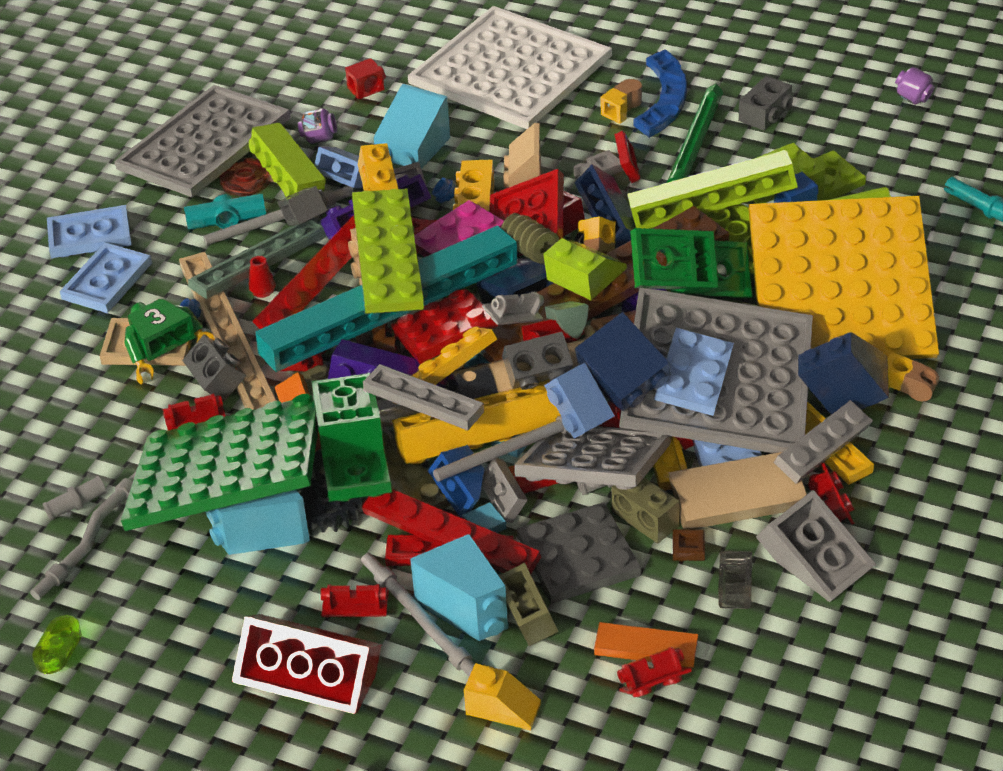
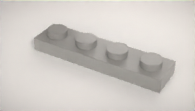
(423, 397)
(822, 442)

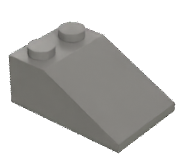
(816, 547)

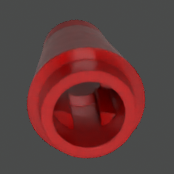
(260, 277)

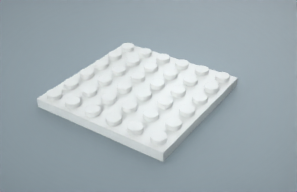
(510, 66)

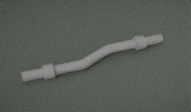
(59, 572)
(386, 578)

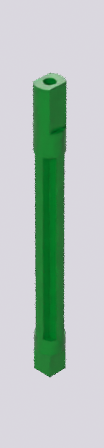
(696, 133)

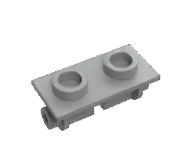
(512, 309)

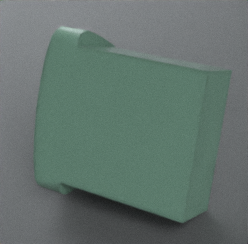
(570, 317)

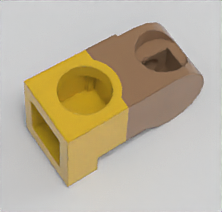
(621, 100)
(598, 233)
(911, 377)

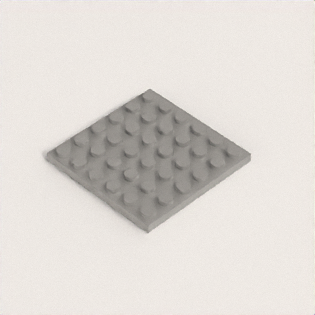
(761, 393)

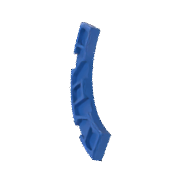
(671, 97)

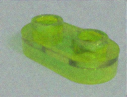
(53, 648)

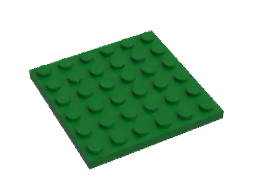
(223, 462)

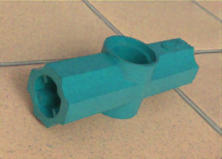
(224, 211)

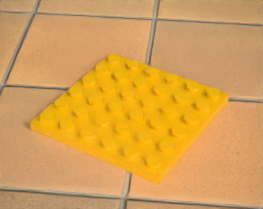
(850, 267)

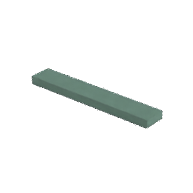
(273, 249)

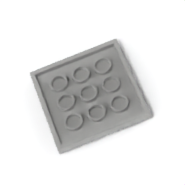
(595, 457)

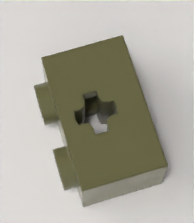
(527, 605)

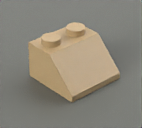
(523, 158)

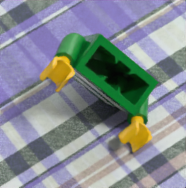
(157, 330)

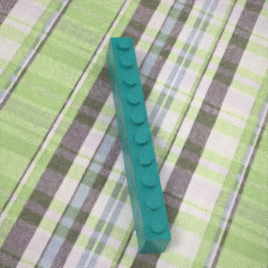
(345, 316)

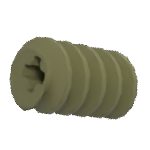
(530, 236)

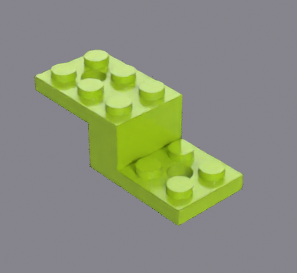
(828, 171)

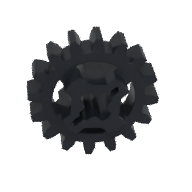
(328, 513)

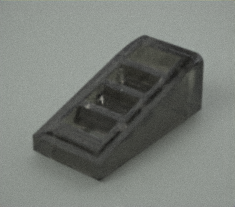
(735, 581)

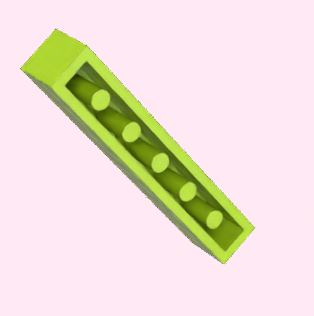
(714, 189)

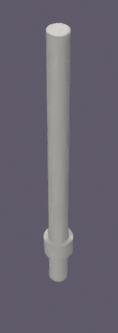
(331, 196)
(499, 450)

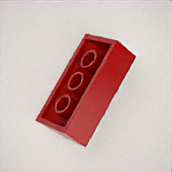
(305, 662)

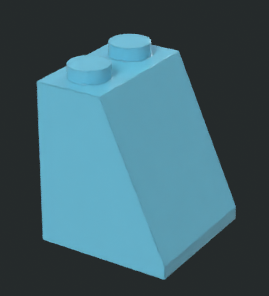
(414, 126)
(260, 523)
(461, 588)

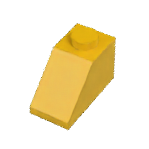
(500, 698)

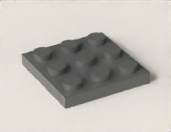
(579, 552)

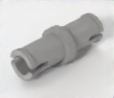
(74, 498)

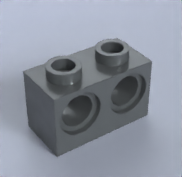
(765, 103)
(303, 205)
(534, 353)
(214, 366)

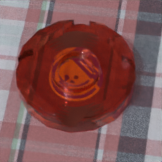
(245, 178)

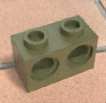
(647, 509)

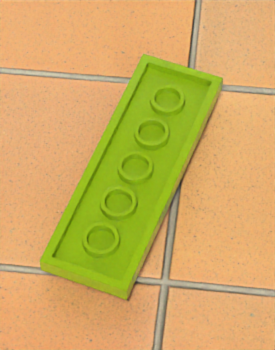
(387, 251)

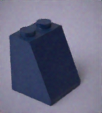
(518, 279)
(623, 362)
(845, 371)

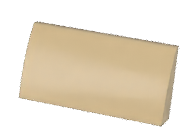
(733, 491)

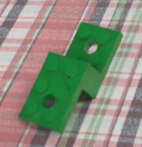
(690, 263)
(350, 438)

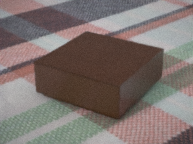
(688, 545)

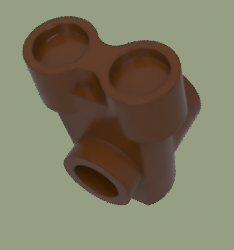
(384, 340)

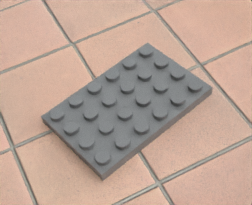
(200, 140)

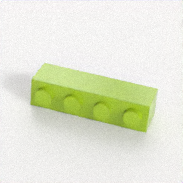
(284, 159)

